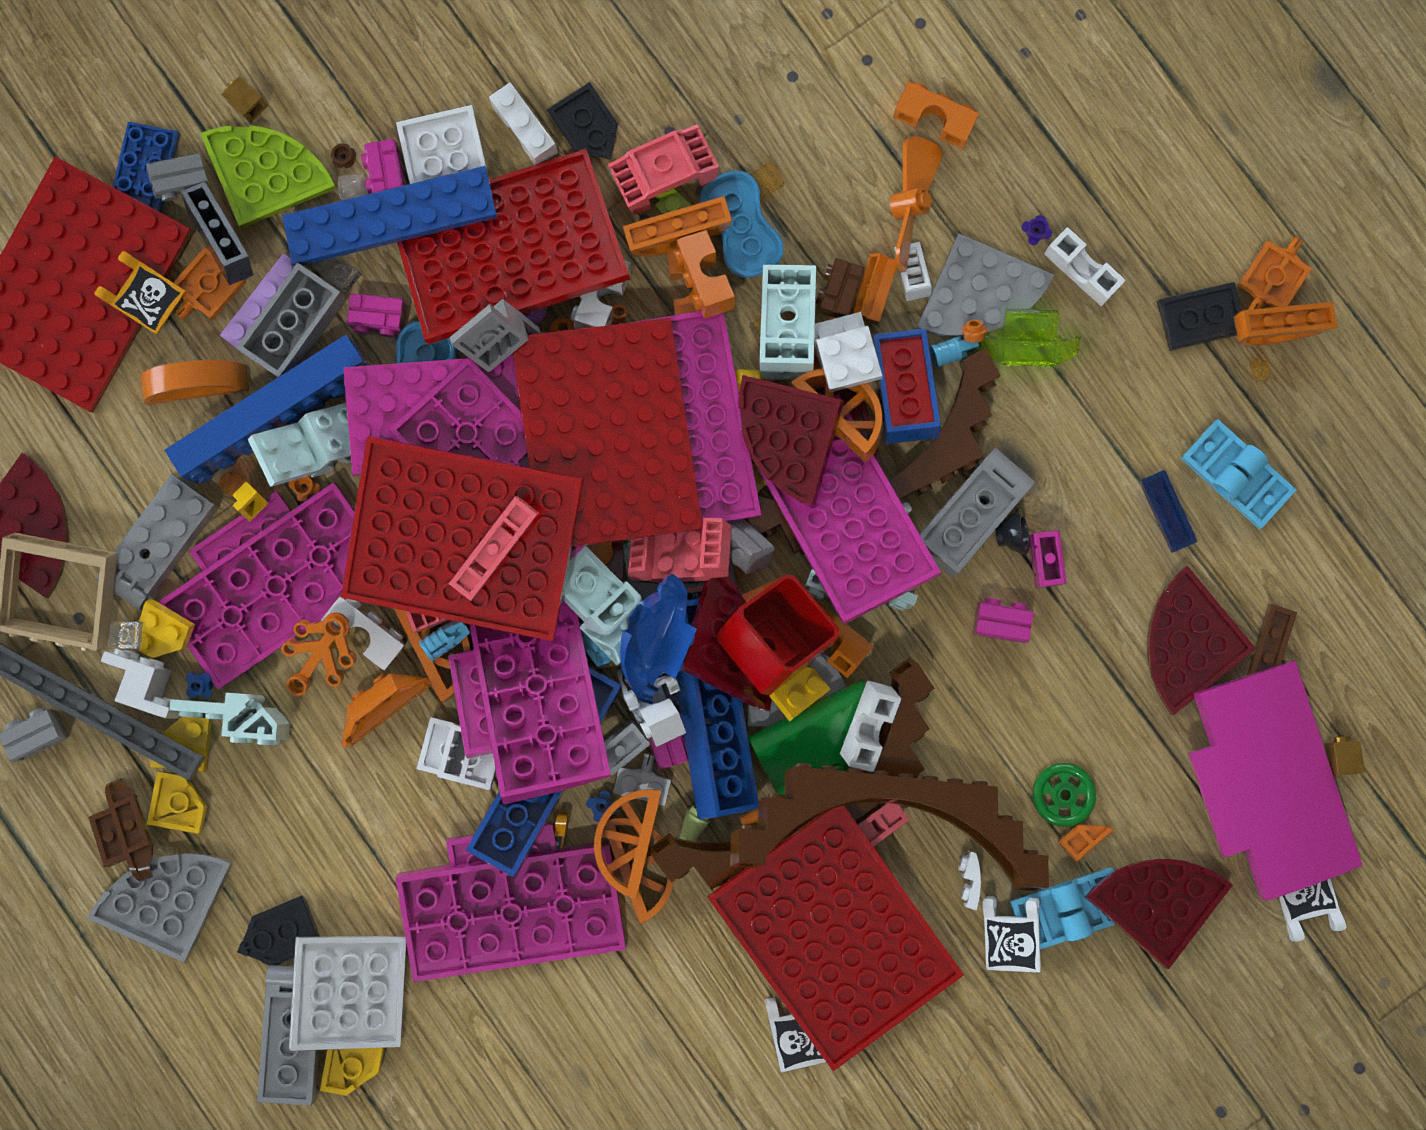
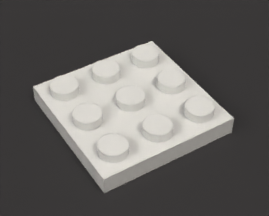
(441, 144)

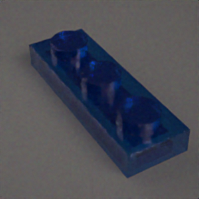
(1168, 511)

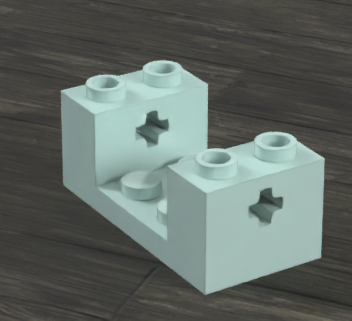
(787, 345)

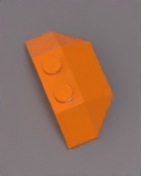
(379, 703)

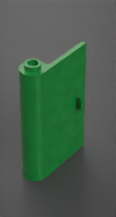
(810, 737)

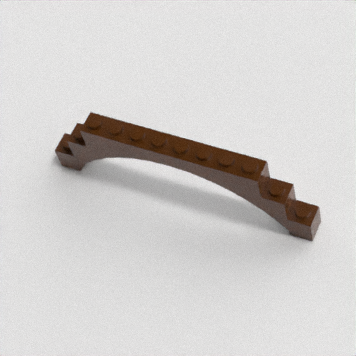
(944, 456)
(964, 805)
(713, 859)

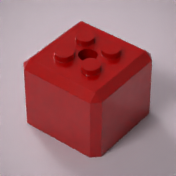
(786, 621)

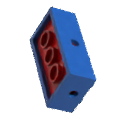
(906, 387)

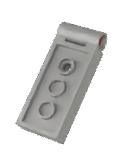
(967, 523)
(167, 531)
(284, 1073)

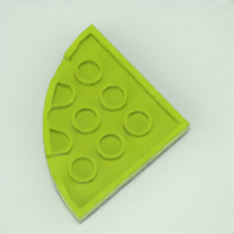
(264, 171)

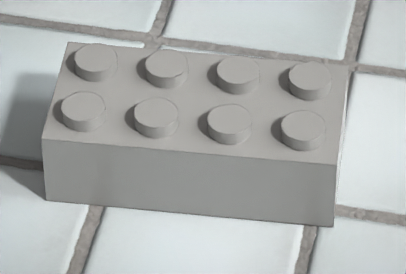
(291, 321)

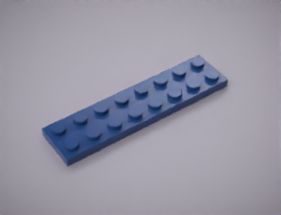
(389, 216)

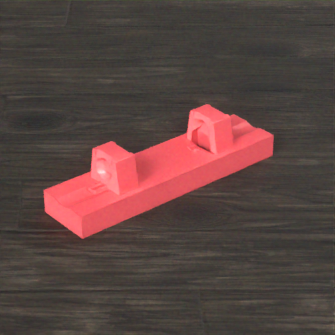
(493, 548)
(885, 821)

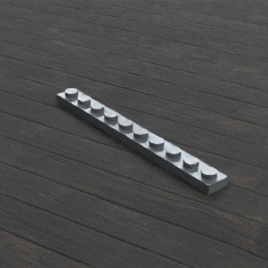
(99, 714)

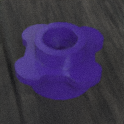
(1040, 223)

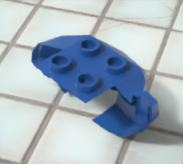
(656, 638)

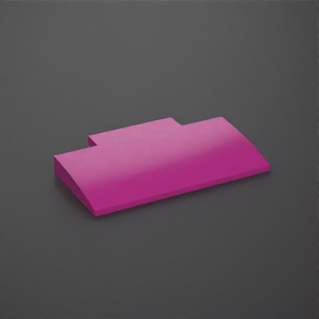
(467, 418)
(264, 580)
(530, 709)
(1272, 782)
(484, 920)

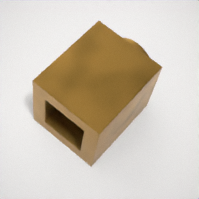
(244, 99)
(1345, 756)

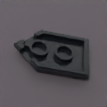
(586, 122)
(274, 932)

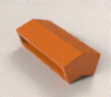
(874, 287)

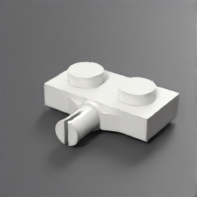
(642, 778)

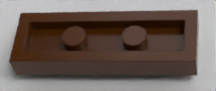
(1272, 638)

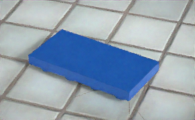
(142, 146)

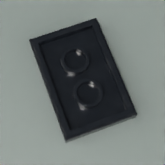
(1199, 316)

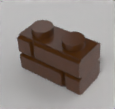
(841, 288)

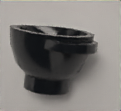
(1014, 533)

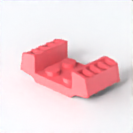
(663, 166)
(687, 555)

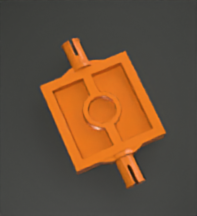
(1275, 275)
(205, 287)

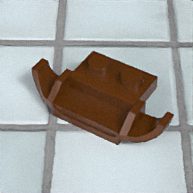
(122, 831)

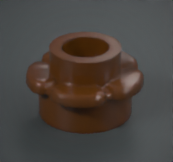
(338, 151)

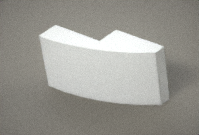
(970, 870)

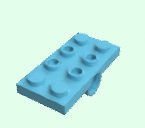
(1238, 473)
(1065, 910)

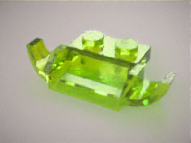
(1030, 340)

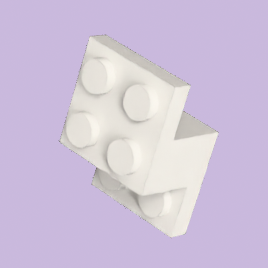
(846, 352)
(142, 682)
(445, 756)

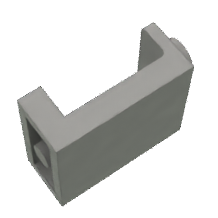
(625, 745)

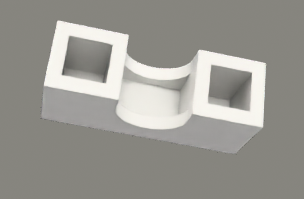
(524, 124)
(1095, 279)
(593, 312)
(384, 643)
(658, 720)
(862, 743)

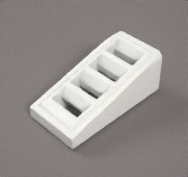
(920, 286)

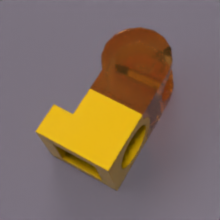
(247, 499)

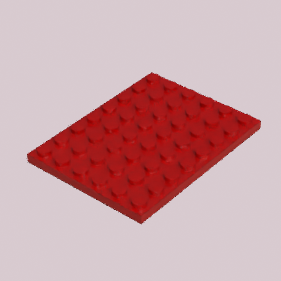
(540, 251)
(49, 277)
(611, 413)
(428, 512)
(836, 936)

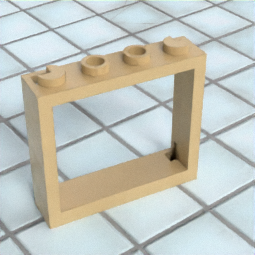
(39, 632)

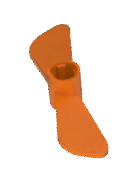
(920, 165)

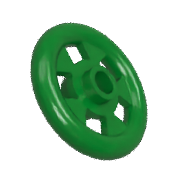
(1064, 772)

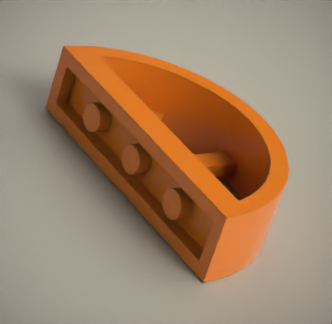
(660, 232)
(1284, 323)
(193, 380)
(845, 429)
(431, 668)
(618, 849)
(638, 853)

